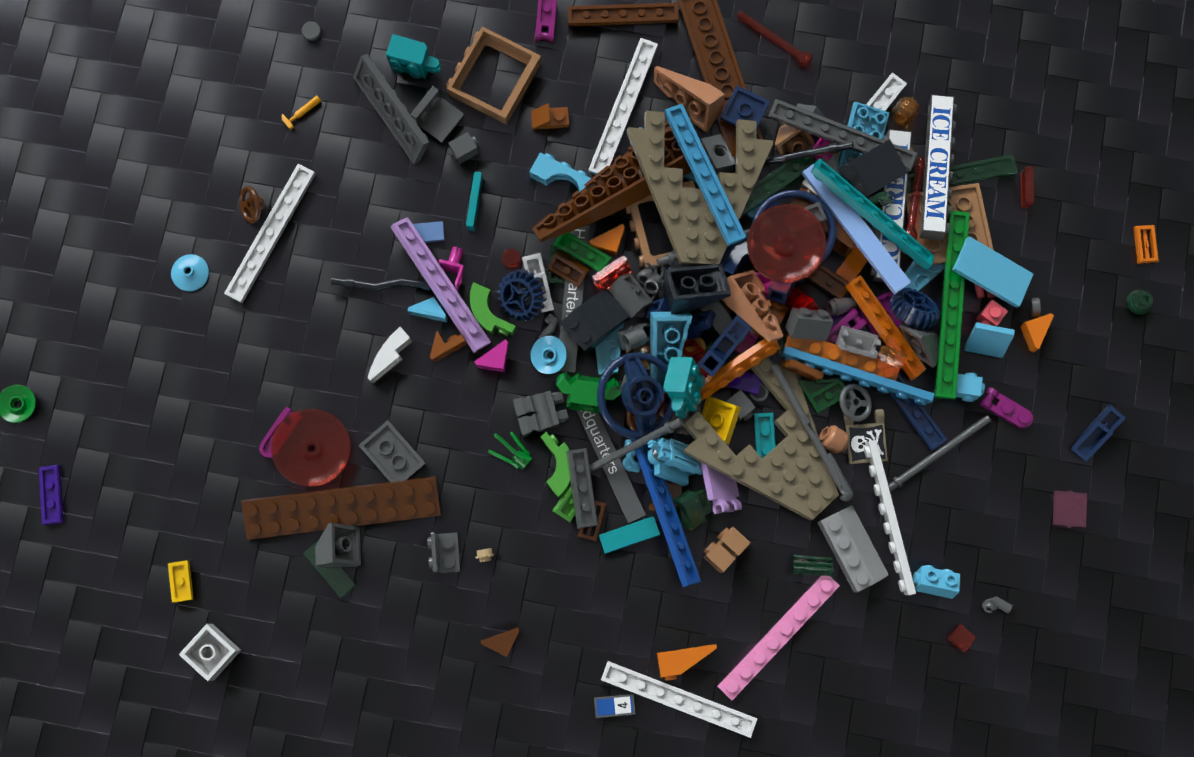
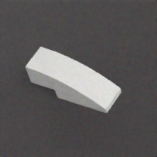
(534, 264)
(388, 354)

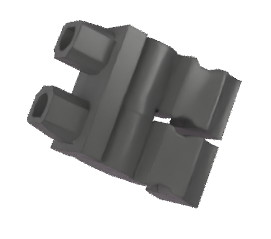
(543, 412)

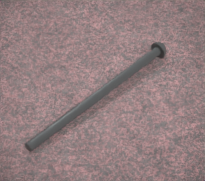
(828, 459)

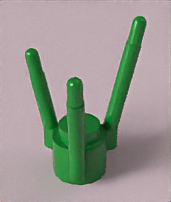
(520, 458)

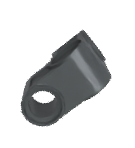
(634, 336)

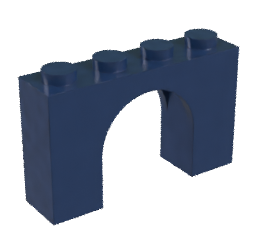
(737, 256)

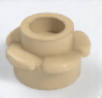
(484, 554)

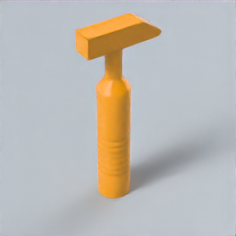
(303, 110)

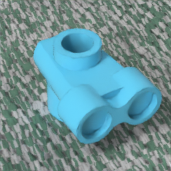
(631, 461)

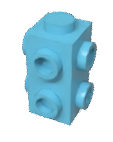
(969, 387)
(936, 581)

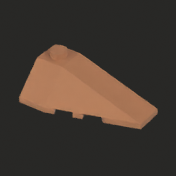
(699, 98)
(750, 304)

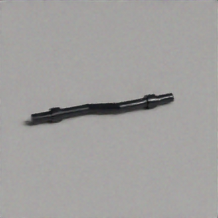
(833, 148)
(351, 283)

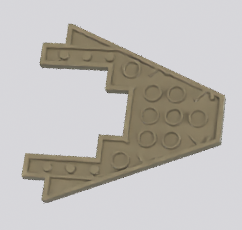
(685, 210)
(790, 472)

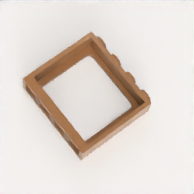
(489, 38)
(637, 226)

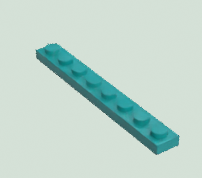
(873, 214)

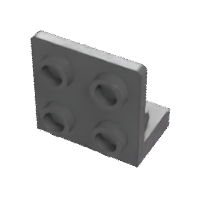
(436, 115)
(444, 552)

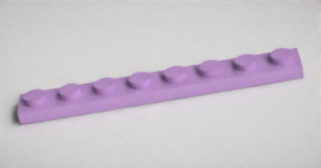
(440, 284)

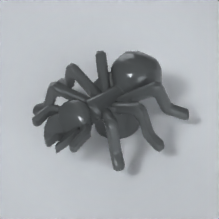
(652, 280)

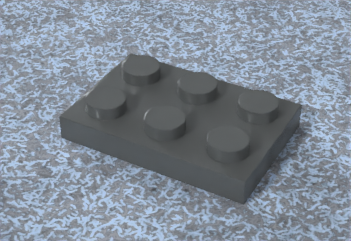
(392, 453)

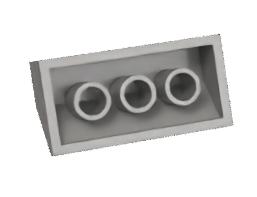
(853, 549)

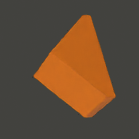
(609, 241)
(1035, 331)

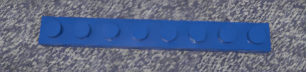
(669, 520)

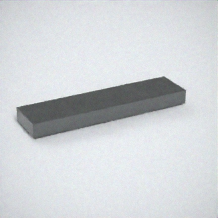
(582, 488)

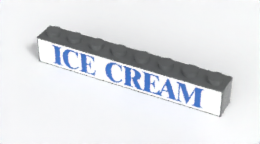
(937, 168)
(896, 209)

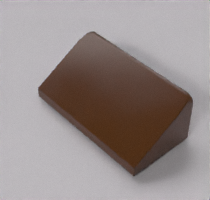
(568, 268)

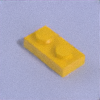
(180, 581)

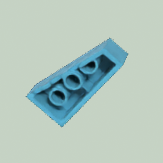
(667, 339)

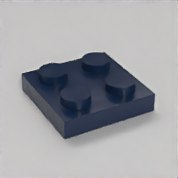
(744, 106)

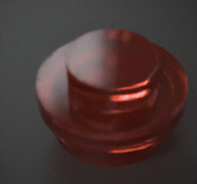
(511, 258)

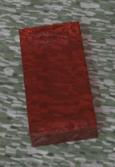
(1027, 187)

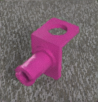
(453, 266)

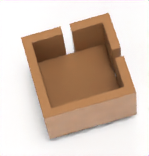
(726, 549)

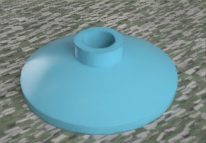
(196, 278)
(541, 351)

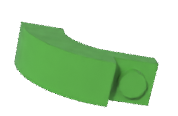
(480, 307)
(561, 476)

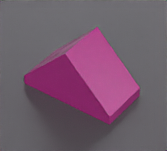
(495, 358)

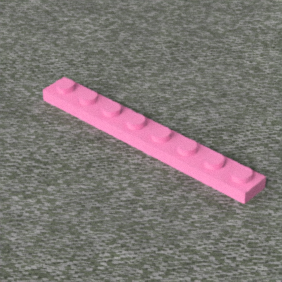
(778, 636)

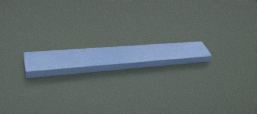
(861, 235)

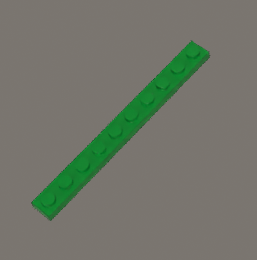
(951, 309)

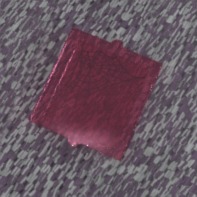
(1069, 509)

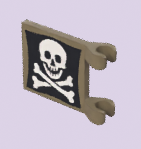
(864, 433)

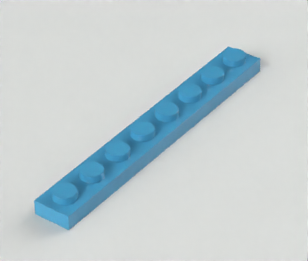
(705, 175)
(864, 378)

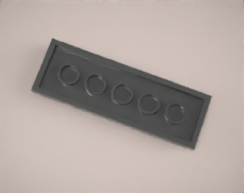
(390, 109)

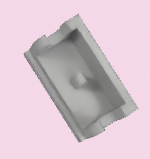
(858, 341)

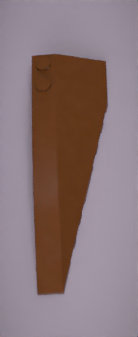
(609, 191)

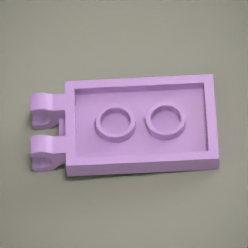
(720, 490)

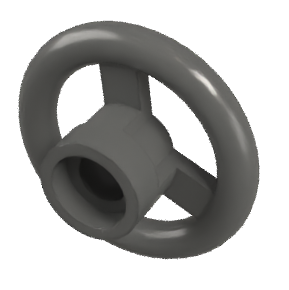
(851, 403)

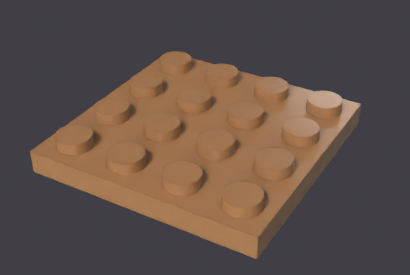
(963, 199)

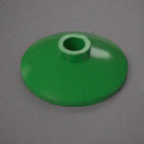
(8, 403)

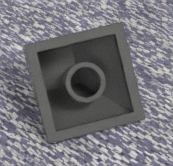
(922, 342)
(339, 546)

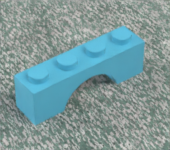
(548, 169)

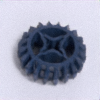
(515, 285)
(915, 309)

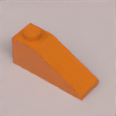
(678, 661)

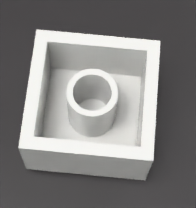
(210, 652)

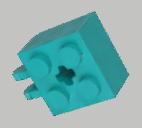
(411, 57)
(684, 385)

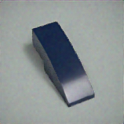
(1098, 432)

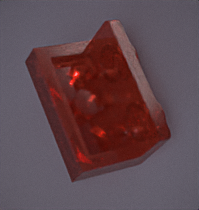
(611, 273)

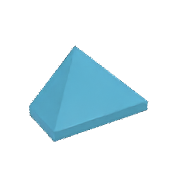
(428, 309)

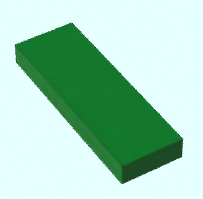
(582, 251)

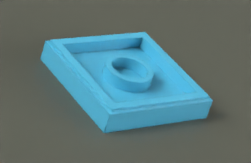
(989, 340)

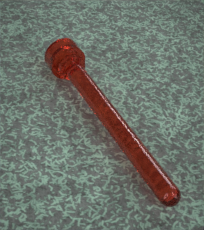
(803, 57)
(915, 198)

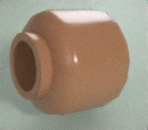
(834, 439)

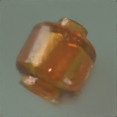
(905, 111)

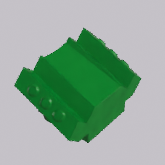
(583, 391)

